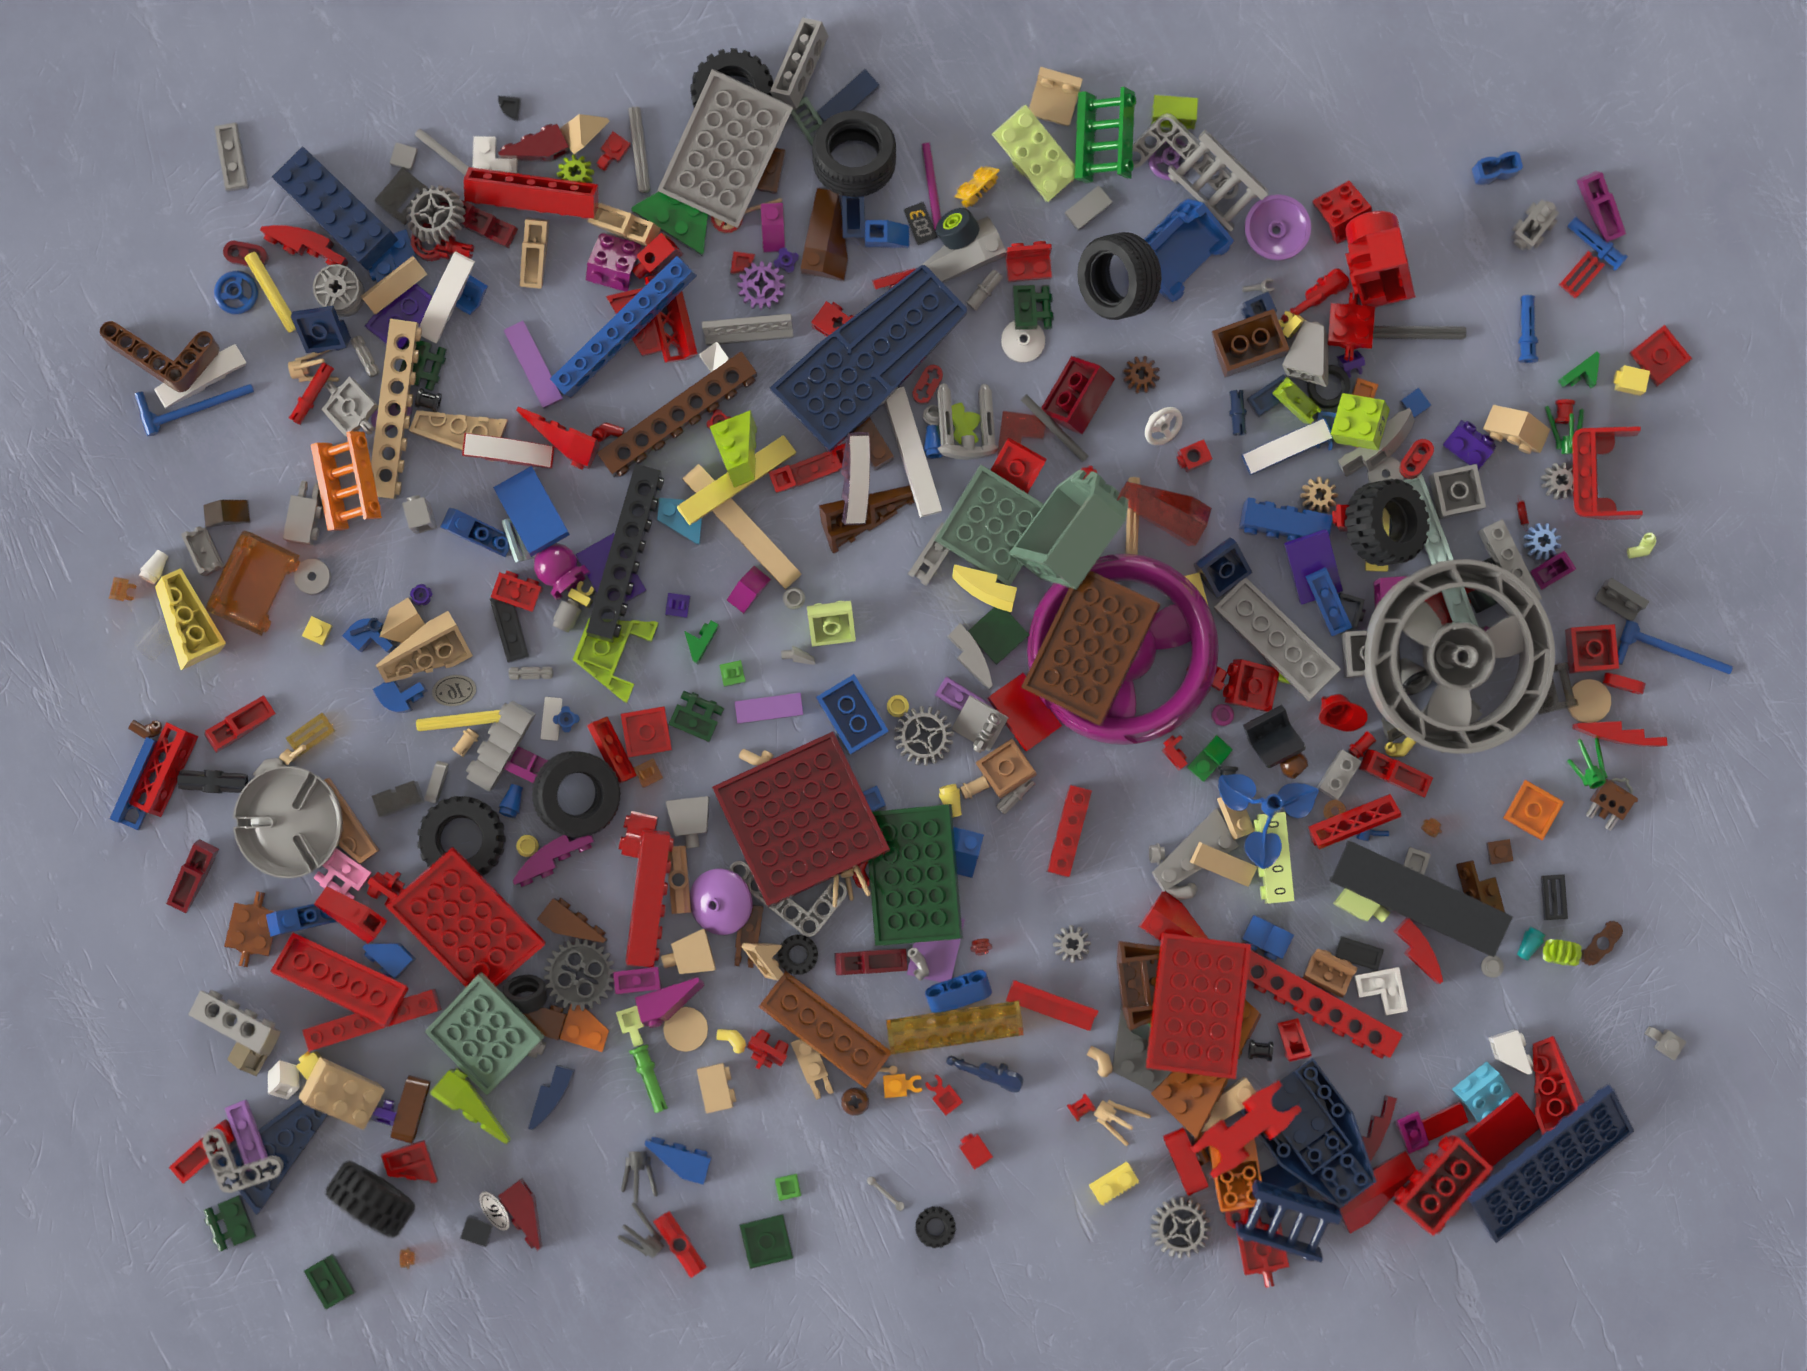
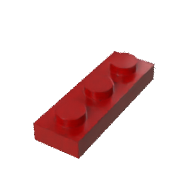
(611, 749)

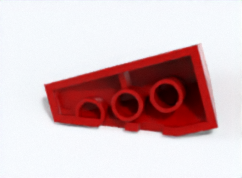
(572, 443)
(1554, 1085)
(1389, 1177)

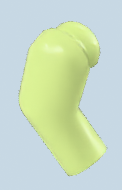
(1644, 548)

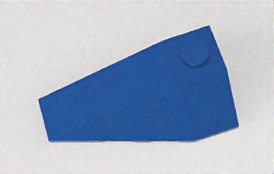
(967, 850)

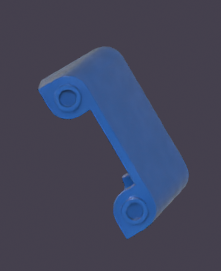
(1185, 243)

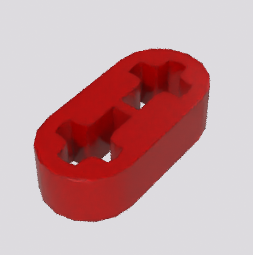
(932, 387)
(1624, 683)

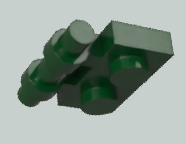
(1025, 307)
(419, 367)
(693, 722)
(235, 1219)

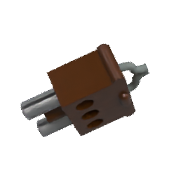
(1619, 797)

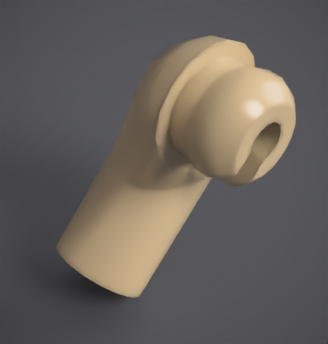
(755, 759)
(1103, 1059)

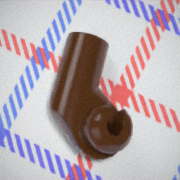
(149, 730)

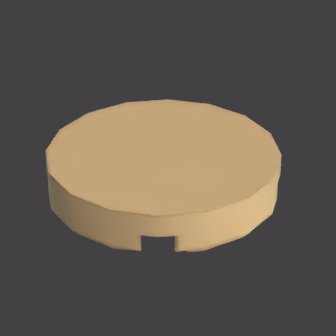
(1593, 701)
(686, 1029)

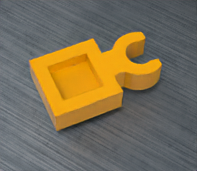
(897, 1085)

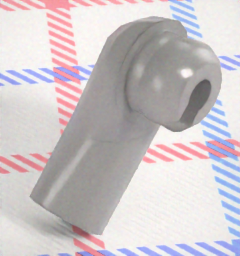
(269, 764)
(920, 961)

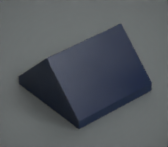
(1281, 1178)

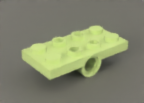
(1035, 153)

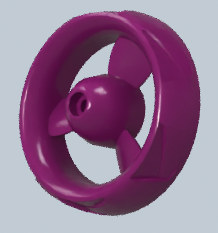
(1172, 627)

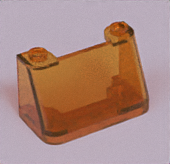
(251, 582)

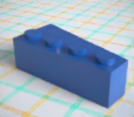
(1281, 521)

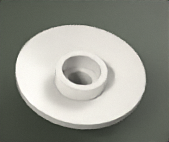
(1022, 351)

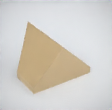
(582, 130)
(401, 622)

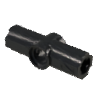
(212, 781)

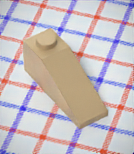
(1230, 1101)

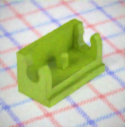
(1182, 108)
(1296, 401)

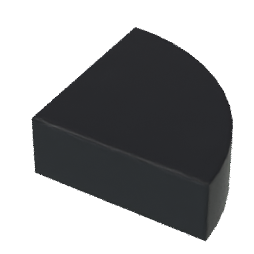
(510, 106)

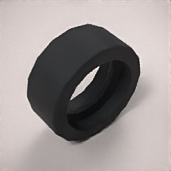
(1330, 403)
(526, 983)

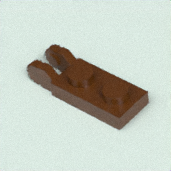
(749, 934)

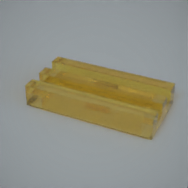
(321, 716)

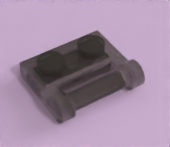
(397, 193)
(1551, 701)

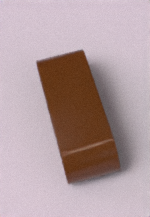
(410, 1109)

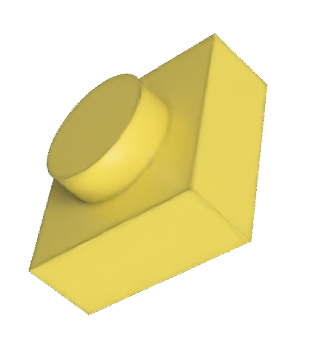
(317, 631)

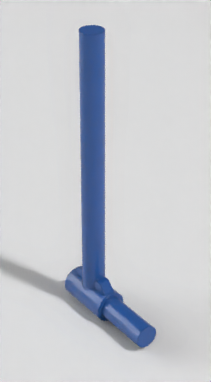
(152, 422)
(1631, 634)

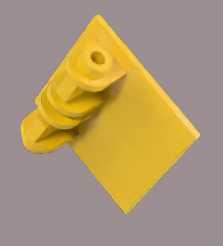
(982, 177)

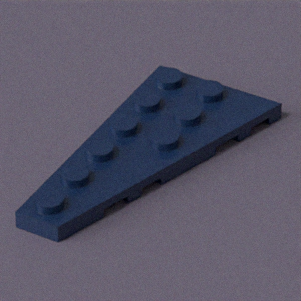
(282, 1137)

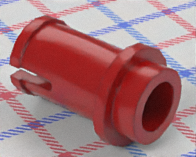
(1359, 747)

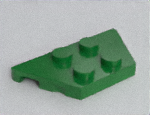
(676, 219)

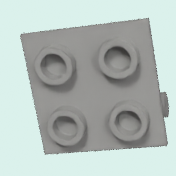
(979, 724)

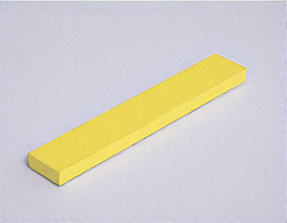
(723, 489)

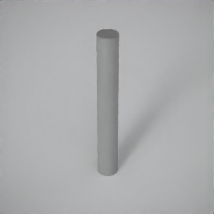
(441, 151)

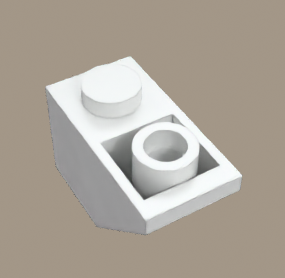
(1509, 1050)

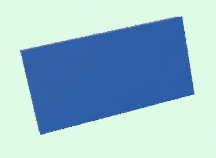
(531, 511)

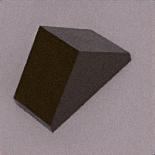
(226, 512)

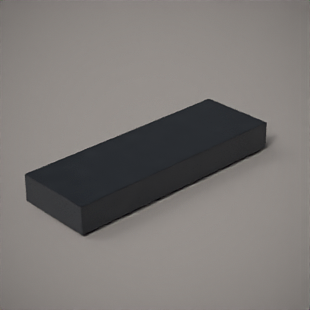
(509, 630)

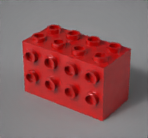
(1442, 1184)

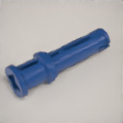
(1605, 250)
(1528, 339)

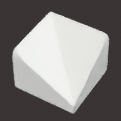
(713, 357)

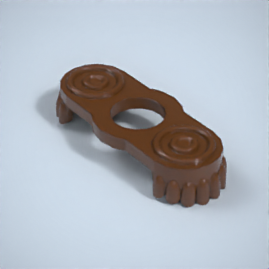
(1592, 953)

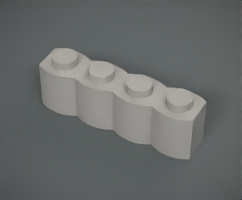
(501, 745)

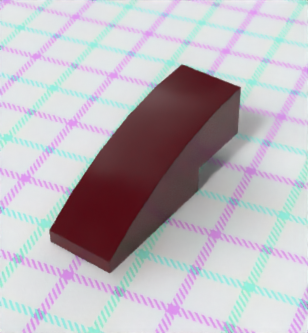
(192, 875)
(870, 961)

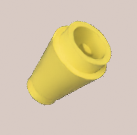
(951, 795)

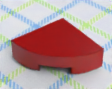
(740, 261)

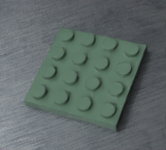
(989, 524)
(484, 1033)

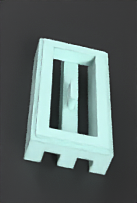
(506, 524)

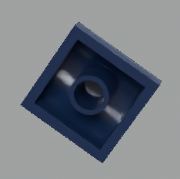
(1223, 567)

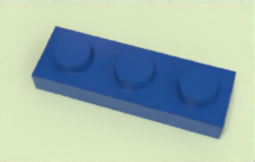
(1328, 601)

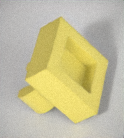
(1292, 325)
(581, 597)

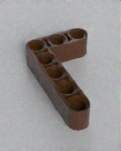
(155, 360)

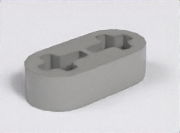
(436, 782)

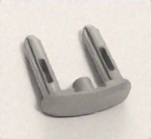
(967, 450)

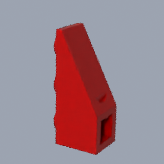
(351, 914)

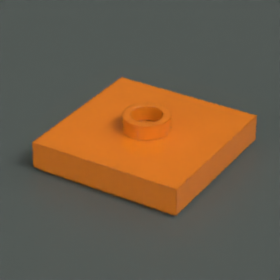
(1533, 810)

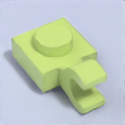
(630, 1022)

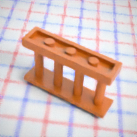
(329, 482)

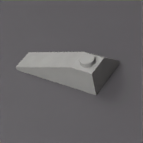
(982, 251)

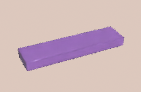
(533, 364)

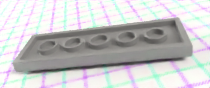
(1277, 639)

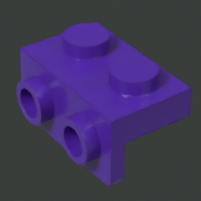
(1470, 444)

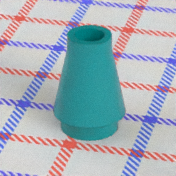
(1530, 943)

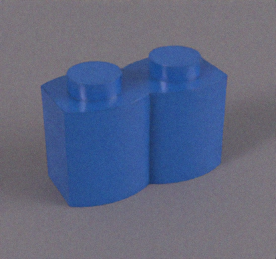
(1495, 168)
(1267, 937)

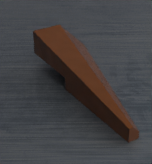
(880, 508)

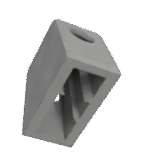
(689, 818)

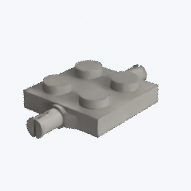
(349, 407)

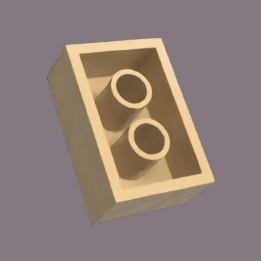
(341, 1093)

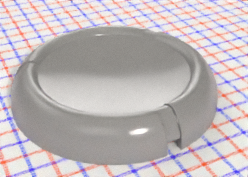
(287, 822)

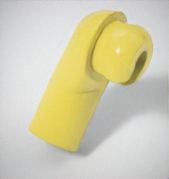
(734, 1038)

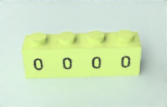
(1277, 878)

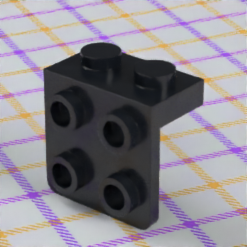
(1273, 737)

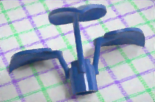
(1296, 798)

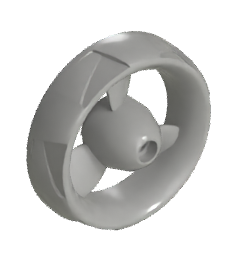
(1460, 657)

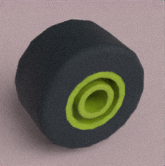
(957, 228)

